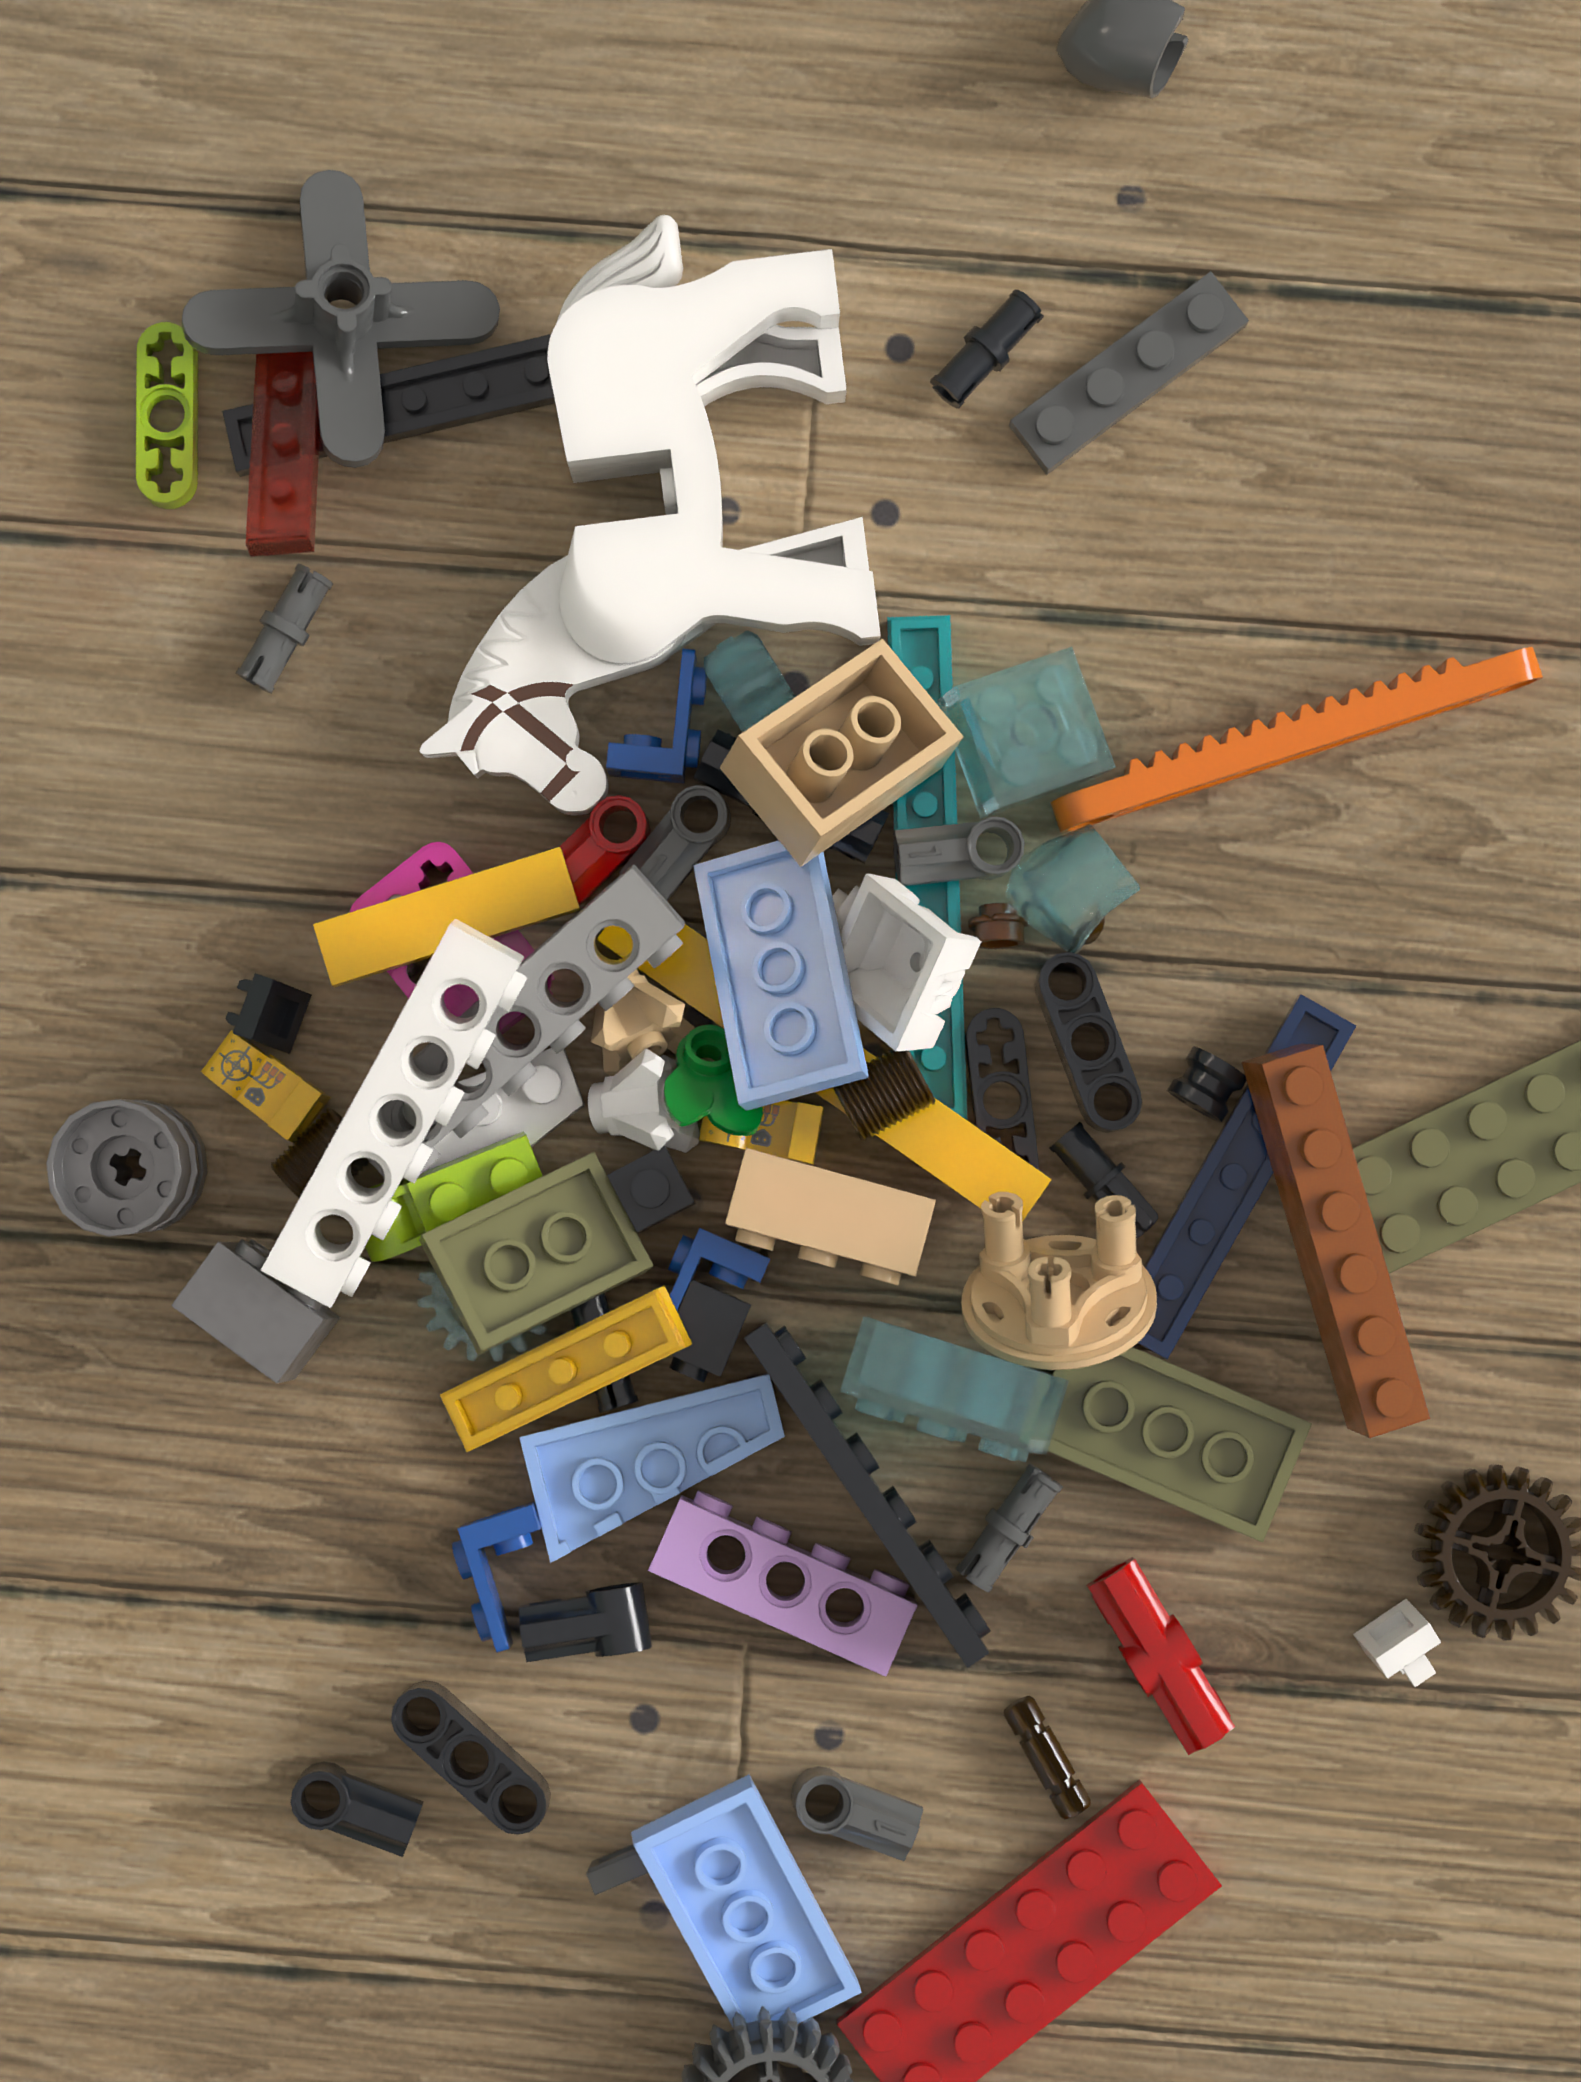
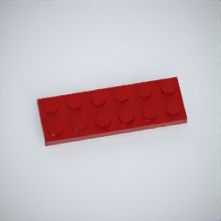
(1032, 1947)

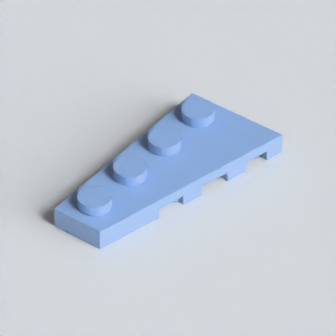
(627, 1461)

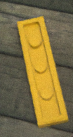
(414, 924)
(566, 1368)

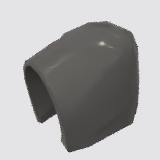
(1124, 45)

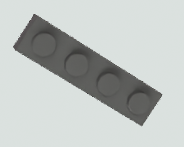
(1128, 373)

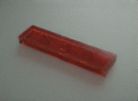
(283, 456)

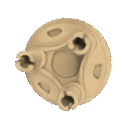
(1058, 1296)

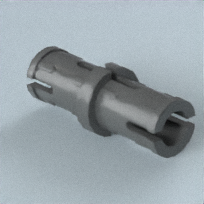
(284, 628)
(1009, 1528)

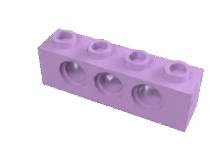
(867, 1640)

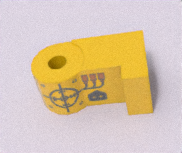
(265, 1086)
(785, 1131)

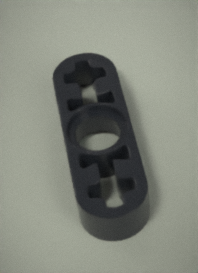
(1010, 1051)

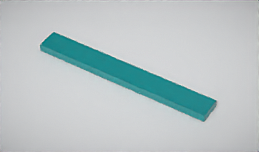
(926, 651)

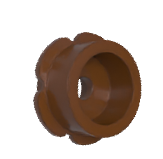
(998, 926)

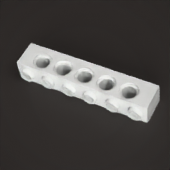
(301, 1252)

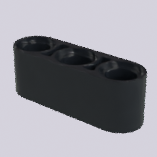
(1093, 1011)
(481, 1788)

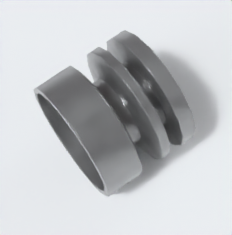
(96, 1185)

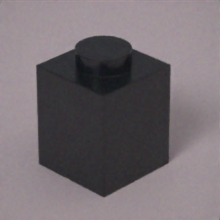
(651, 1189)
(713, 1326)

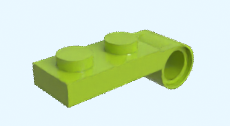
(454, 1191)

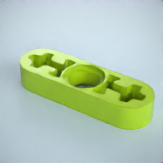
(149, 461)

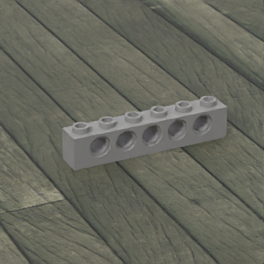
(625, 903)

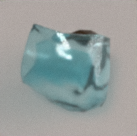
(1070, 887)

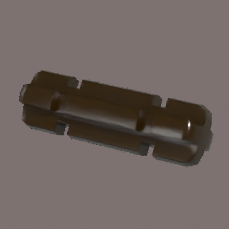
(1047, 1757)

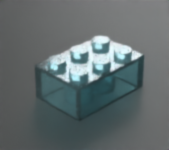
(953, 1390)

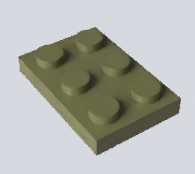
(535, 1253)

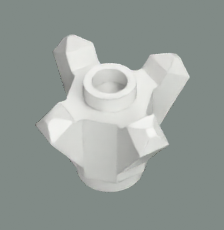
(635, 1107)

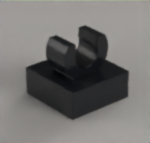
(270, 1012)

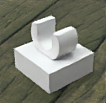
(1399, 1643)

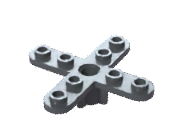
(341, 339)

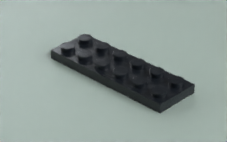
(883, 1510)

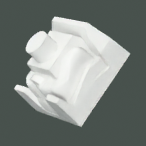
(902, 963)

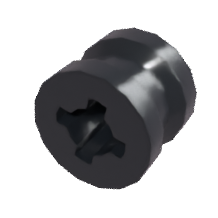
(1207, 1084)

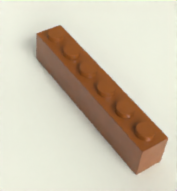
(1335, 1239)

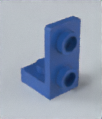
(642, 754)
(730, 1262)
(507, 1533)

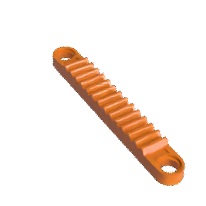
(1305, 735)

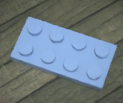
(779, 975)
(745, 1906)

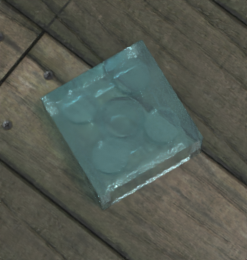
(1027, 732)

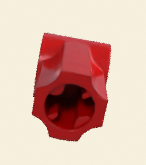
(594, 858)

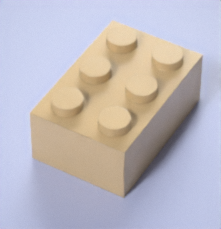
(841, 752)
(829, 1216)

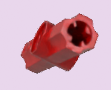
(1160, 1656)

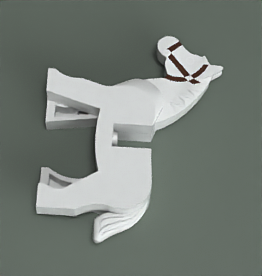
(630, 396)

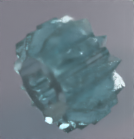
(747, 679)

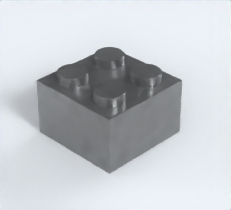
(254, 1312)

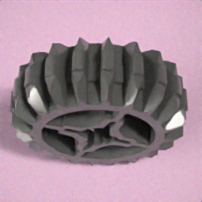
(760, 2046)

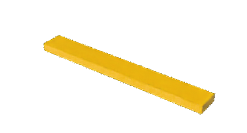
(932, 1138)

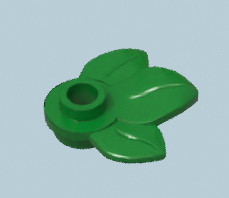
(707, 1087)

